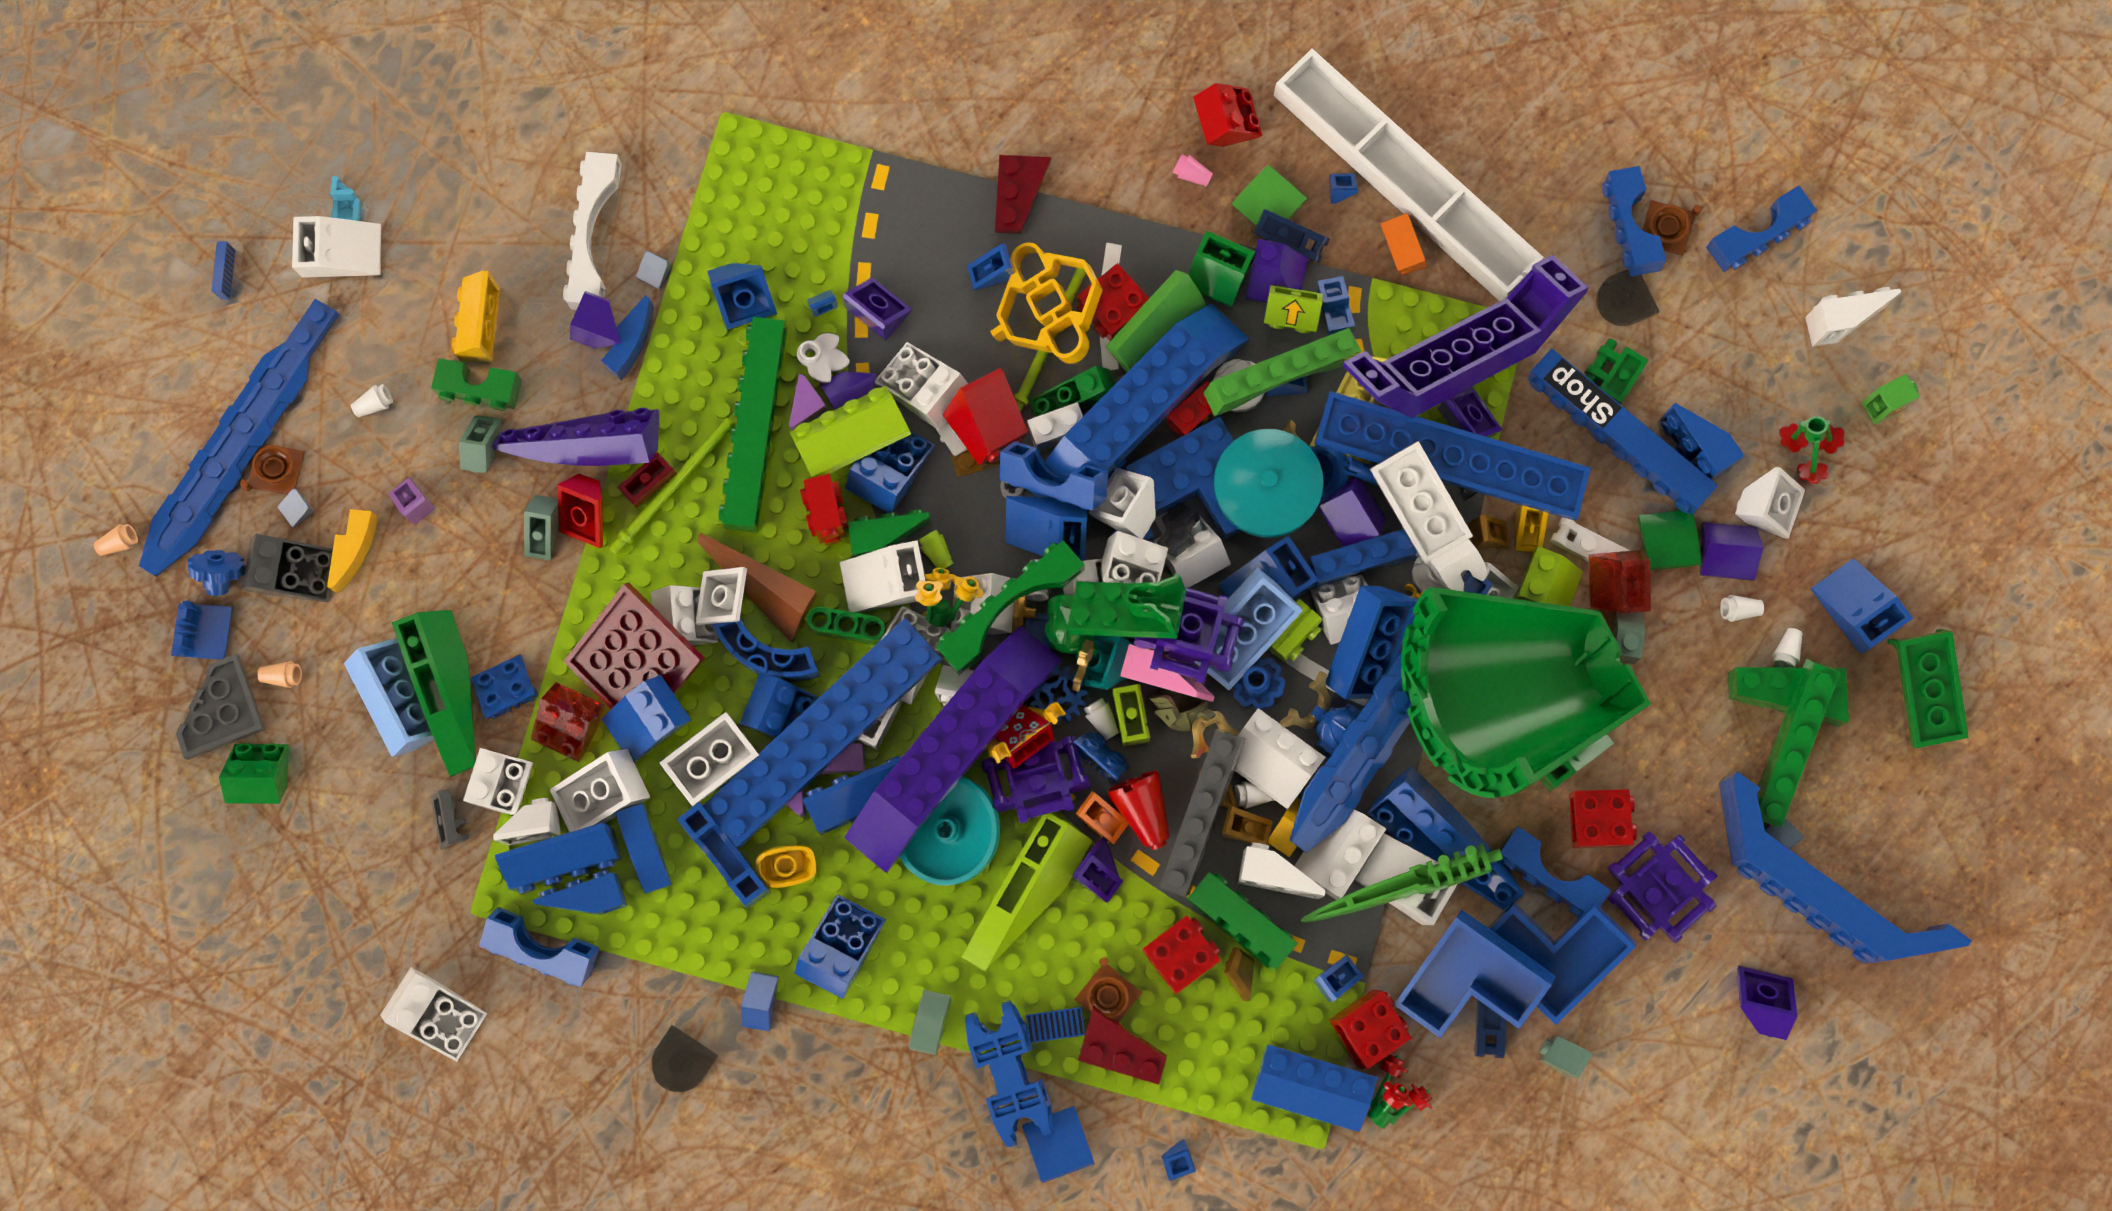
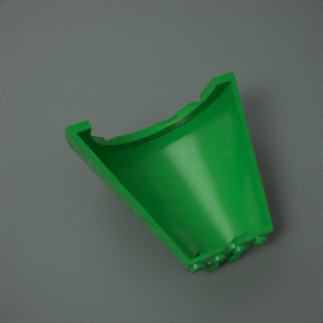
(1511, 686)

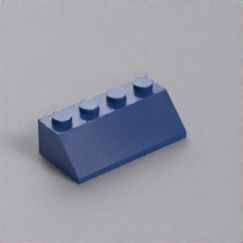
(1370, 641)
(559, 857)
(1313, 1088)

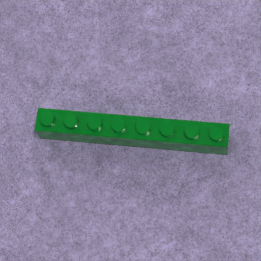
(754, 424)

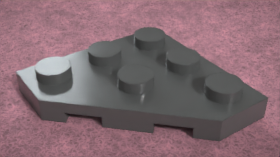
(220, 710)

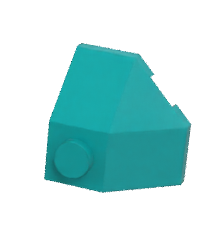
(1107, 664)

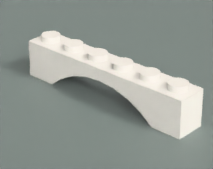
(599, 181)

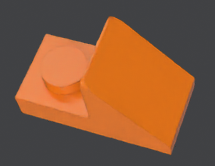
(1102, 818)

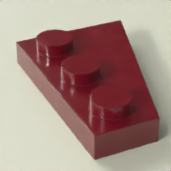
(1016, 190)
(1120, 1051)

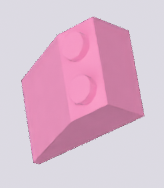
(1137, 668)

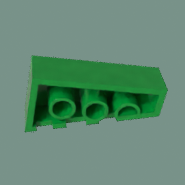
(1775, 686)
(1241, 921)

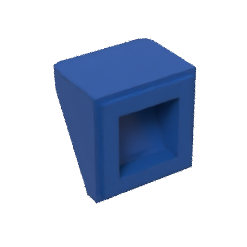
(822, 303)

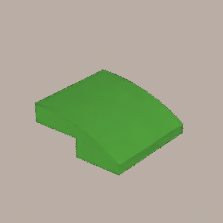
(1269, 192)

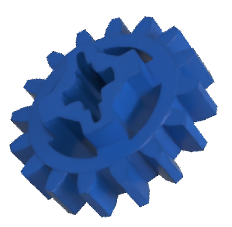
(1069, 698)

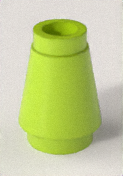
(936, 549)

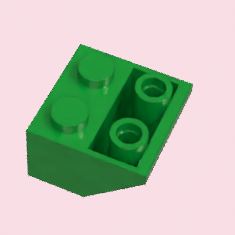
(1220, 268)
(255, 774)

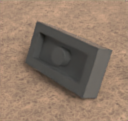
(444, 809)

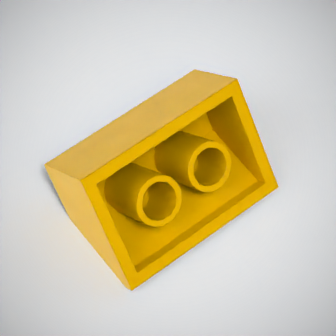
(476, 318)

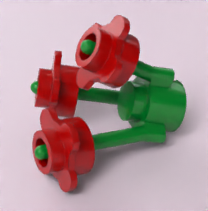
(1396, 1095)

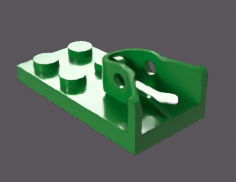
(1128, 609)
(1931, 688)

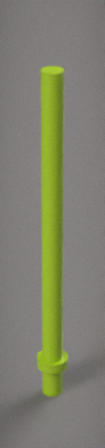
(1021, 397)
(626, 536)

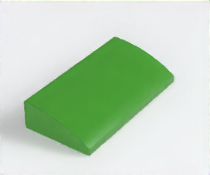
(1168, 305)

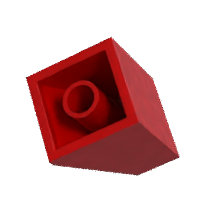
(986, 417)

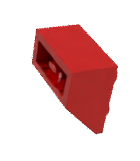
(1227, 115)

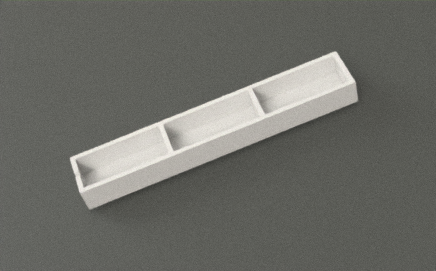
(1406, 175)

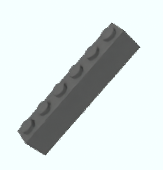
(1202, 812)

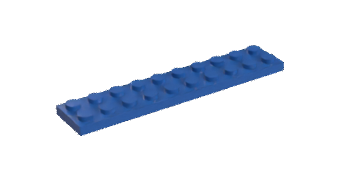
(1456, 455)
(822, 732)

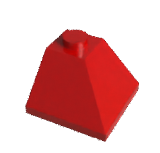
(581, 509)

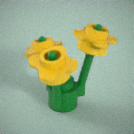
(930, 592)

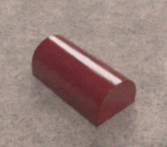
(646, 480)

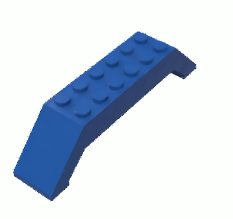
(1148, 393)
(1812, 892)

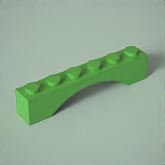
(1246, 384)

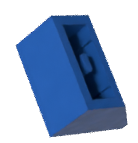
(774, 705)

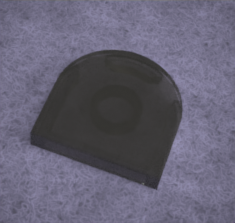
(1625, 299)
(681, 1061)

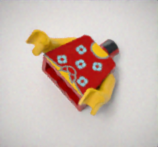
(1025, 734)

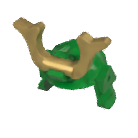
(1060, 639)

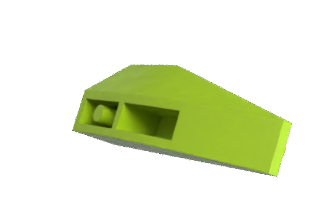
(1029, 888)

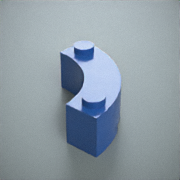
(788, 665)

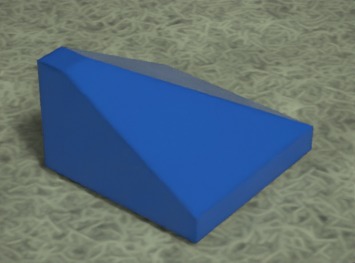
(1342, 186)
(1178, 1161)

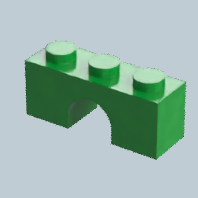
(498, 390)

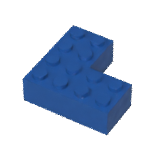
(1188, 470)
(1577, 957)
(1477, 964)

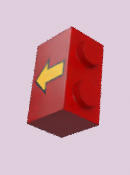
(1190, 413)

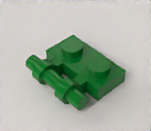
(1623, 373)

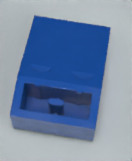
(1701, 442)
(889, 472)
(1040, 521)
(1282, 564)
(1861, 605)
(839, 946)

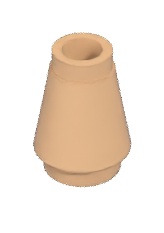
(118, 539)
(281, 674)

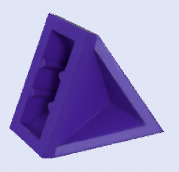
(594, 322)
(847, 386)
(1099, 872)

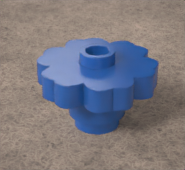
(216, 570)
(1264, 695)

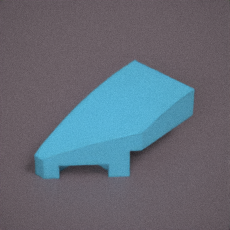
(345, 202)

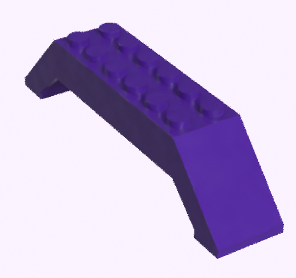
(1474, 346)
(950, 747)

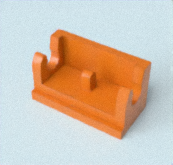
(1403, 244)

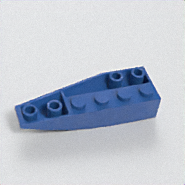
(846, 797)
(1431, 825)

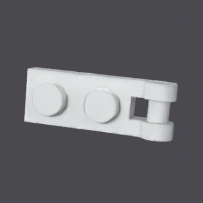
(1585, 541)

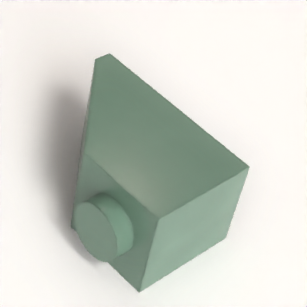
(476, 444)
(540, 527)
(1629, 634)
(1564, 1056)

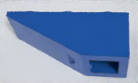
(594, 896)

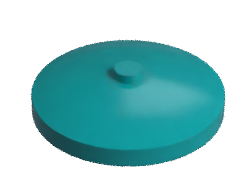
(1268, 483)
(956, 838)

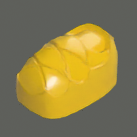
(785, 865)

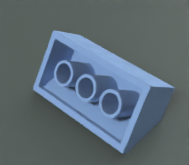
(1266, 615)
(389, 696)

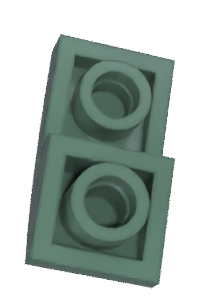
(929, 1022)

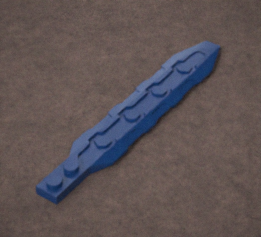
(234, 443)
(1360, 753)

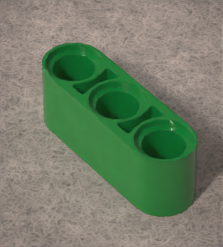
(836, 617)

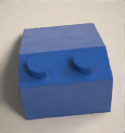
(645, 717)

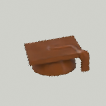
(1671, 224)
(274, 469)
(1108, 993)

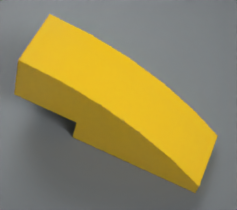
(351, 548)

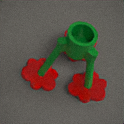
(1822, 435)

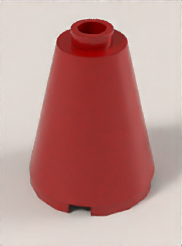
(1143, 808)

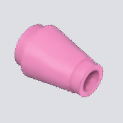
(1191, 170)

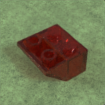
(1620, 581)
(566, 721)

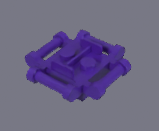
(1196, 637)
(1038, 782)
(1661, 887)

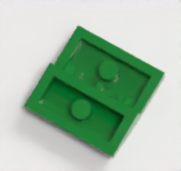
(1670, 539)

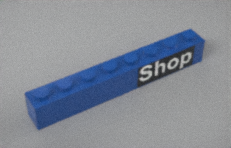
(1621, 432)

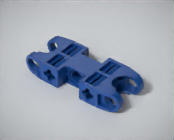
(1009, 1074)

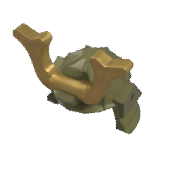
(1188, 713)

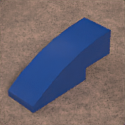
(632, 335)
(643, 848)

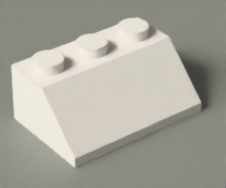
(709, 759)
(1276, 759)
(1341, 854)

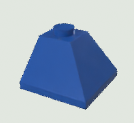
(741, 293)

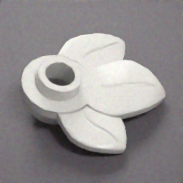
(826, 358)

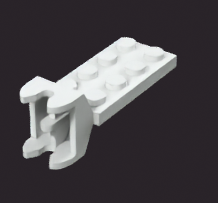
(1429, 516)

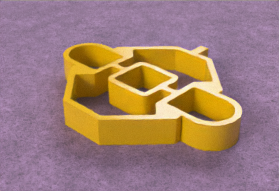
(1055, 319)

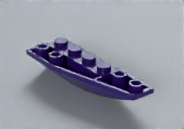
(589, 440)

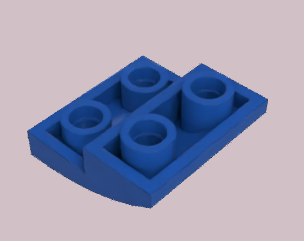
(1063, 1150)

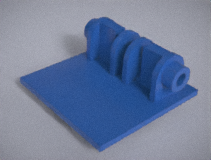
(201, 631)
(503, 687)
(1112, 762)

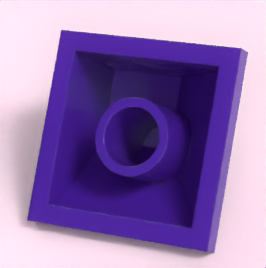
(1276, 266)
(1767, 1001)

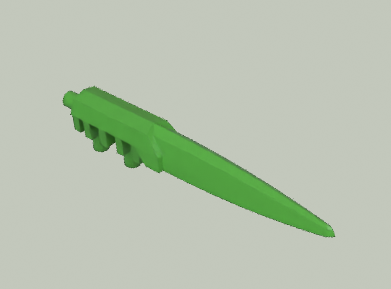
(1418, 879)

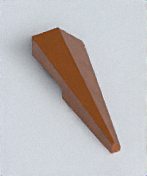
(775, 594)

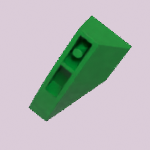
(442, 683)

